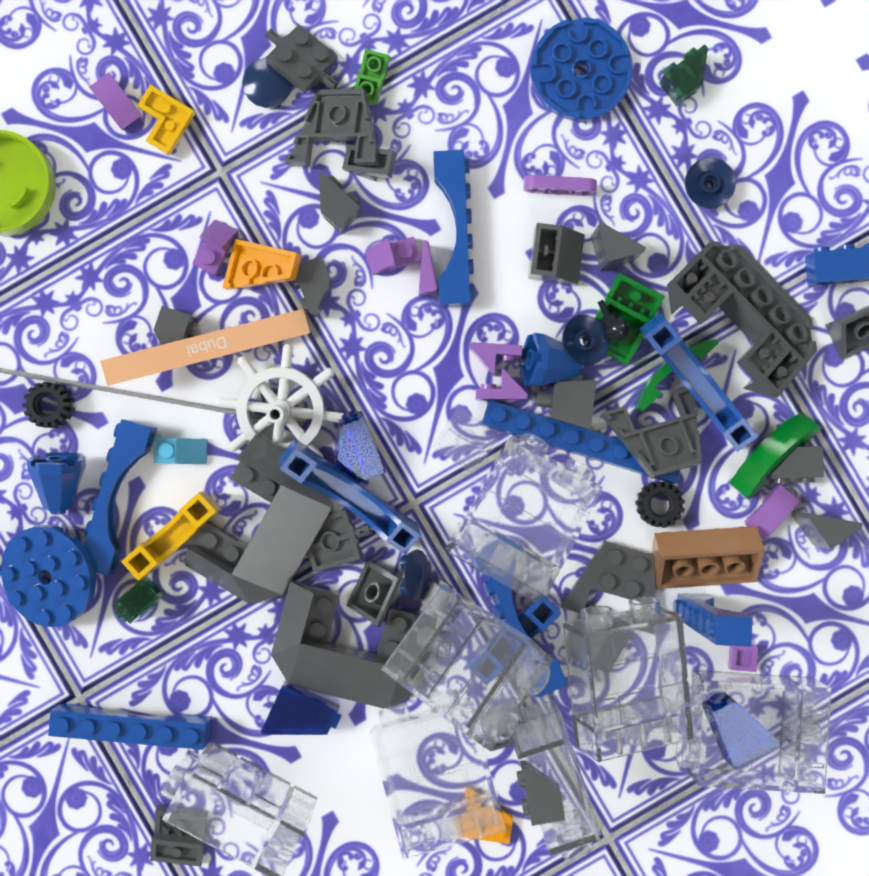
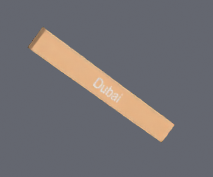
(204, 347)

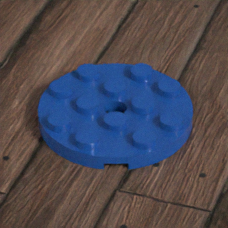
(586, 43)
(70, 569)

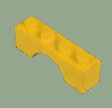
(172, 536)

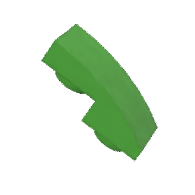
(372, 74)

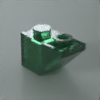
(685, 79)
(138, 600)

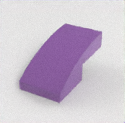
(115, 101)
(773, 510)

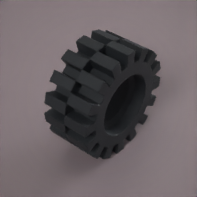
(34, 410)
(675, 504)

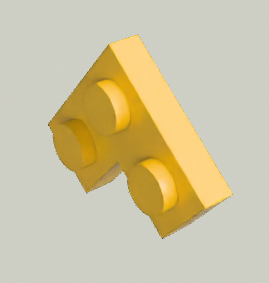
(172, 119)

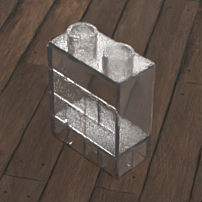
(525, 517)
(469, 667)
(628, 679)
(788, 707)
(545, 744)
(434, 781)
(238, 808)

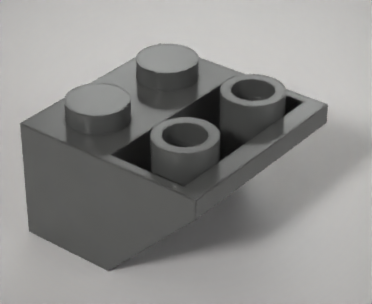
(556, 254)

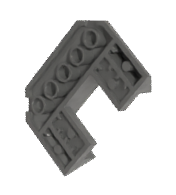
(756, 305)
(280, 541)
(332, 668)

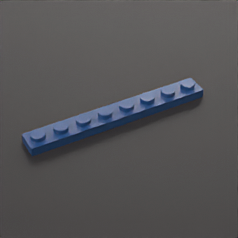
(565, 437)

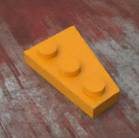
(259, 265)

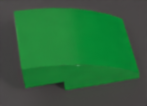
(637, 305)

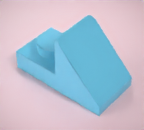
(180, 451)

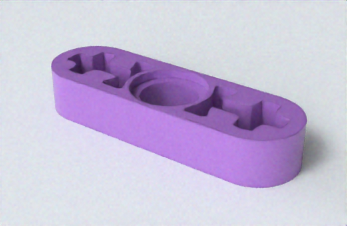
(560, 185)

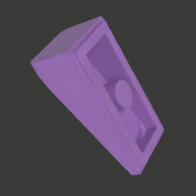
(427, 282)

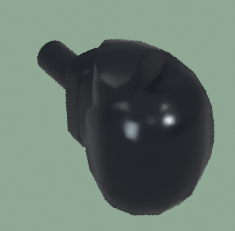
(615, 326)

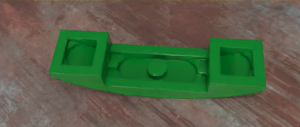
(650, 393)
(771, 452)

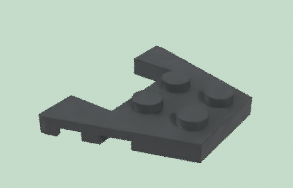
(337, 117)
(665, 445)
(616, 572)

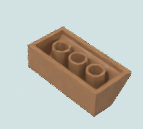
(707, 557)

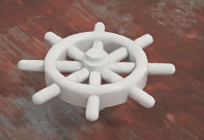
(280, 408)

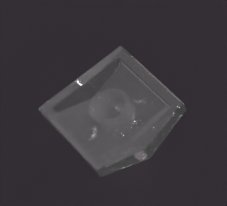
(465, 440)

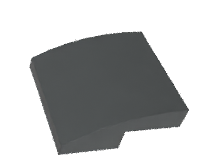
(173, 844)

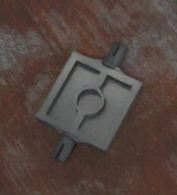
(301, 59)
(337, 542)

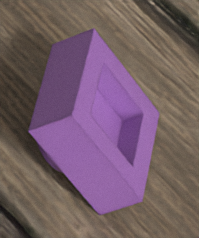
(743, 658)

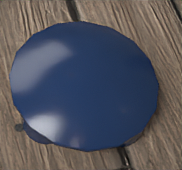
(265, 85)
(415, 574)

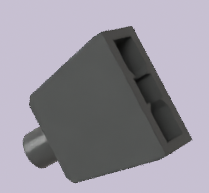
(569, 402)

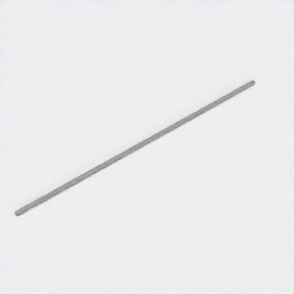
(129, 393)

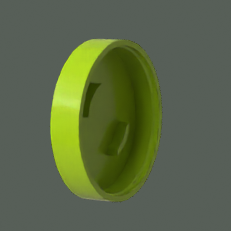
(25, 184)

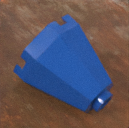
(546, 361)
(56, 479)

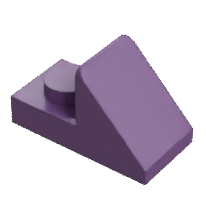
(215, 246)
(392, 255)
(487, 353)
(508, 390)

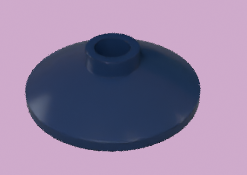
(718, 174)
(593, 336)

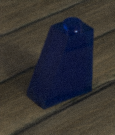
(356, 448)
(300, 713)
(737, 731)

